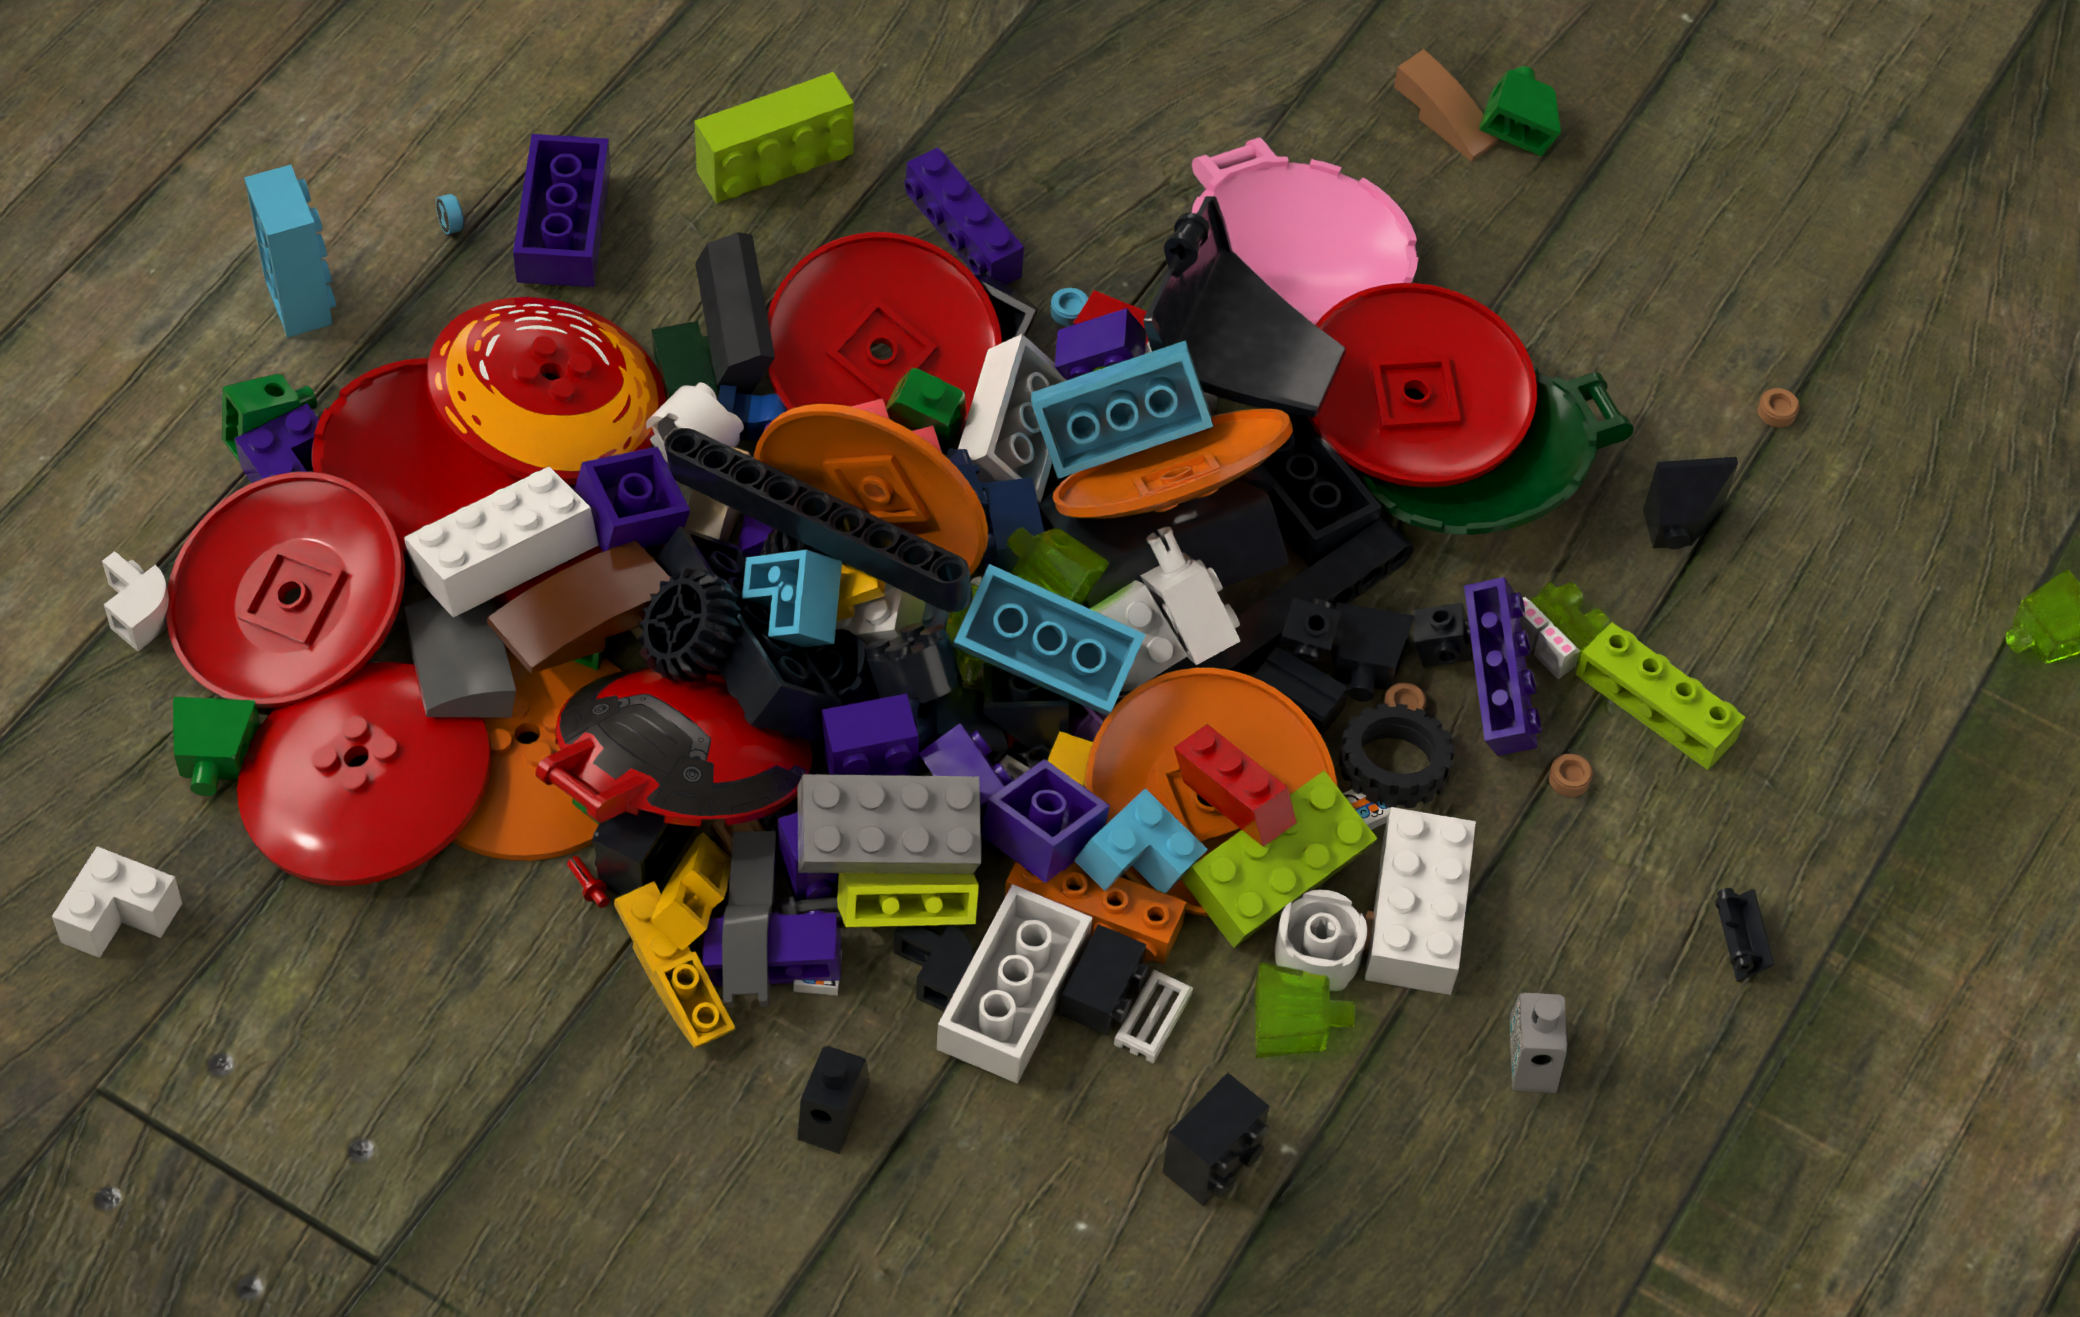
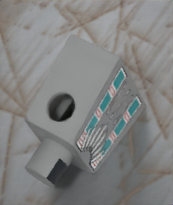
(1537, 1029)

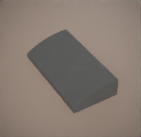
(459, 661)

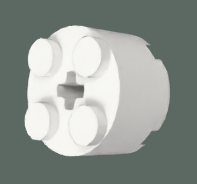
(696, 410)
(1322, 937)

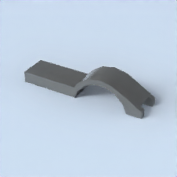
(748, 916)

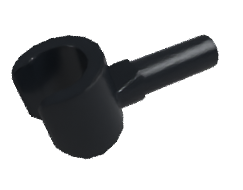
(1029, 757)

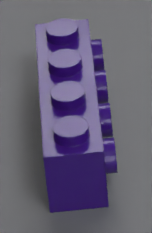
(963, 217)
(1501, 666)

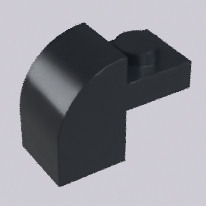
(941, 957)

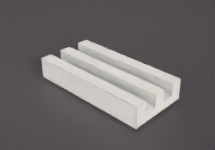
(1138, 1044)

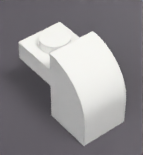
(141, 601)

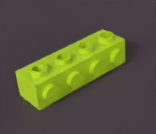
(1660, 695)

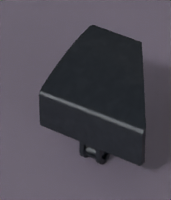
(1236, 327)
(1226, 530)

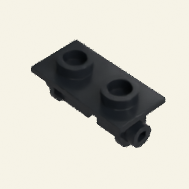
(1744, 932)

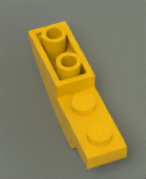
(673, 971)

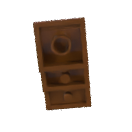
(579, 607)

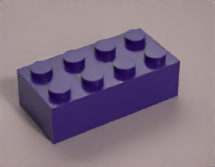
(562, 210)

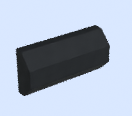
(735, 312)

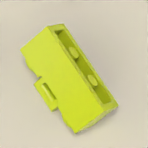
(907, 899)

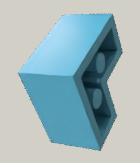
(801, 594)
(1144, 838)

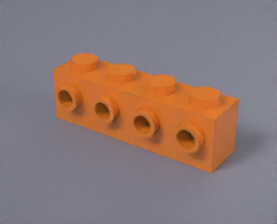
(1123, 907)

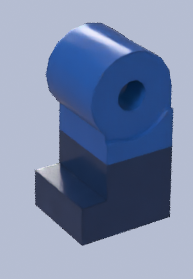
(751, 409)

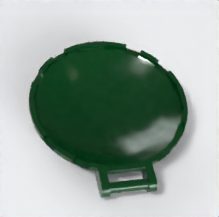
(1533, 479)

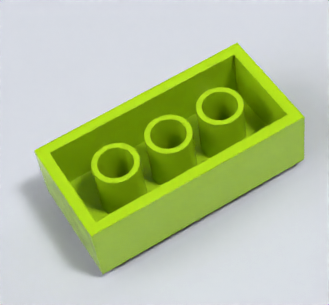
(774, 137)
(1251, 884)

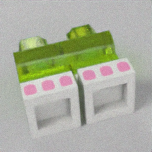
(1559, 628)

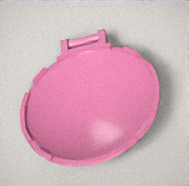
(1308, 226)

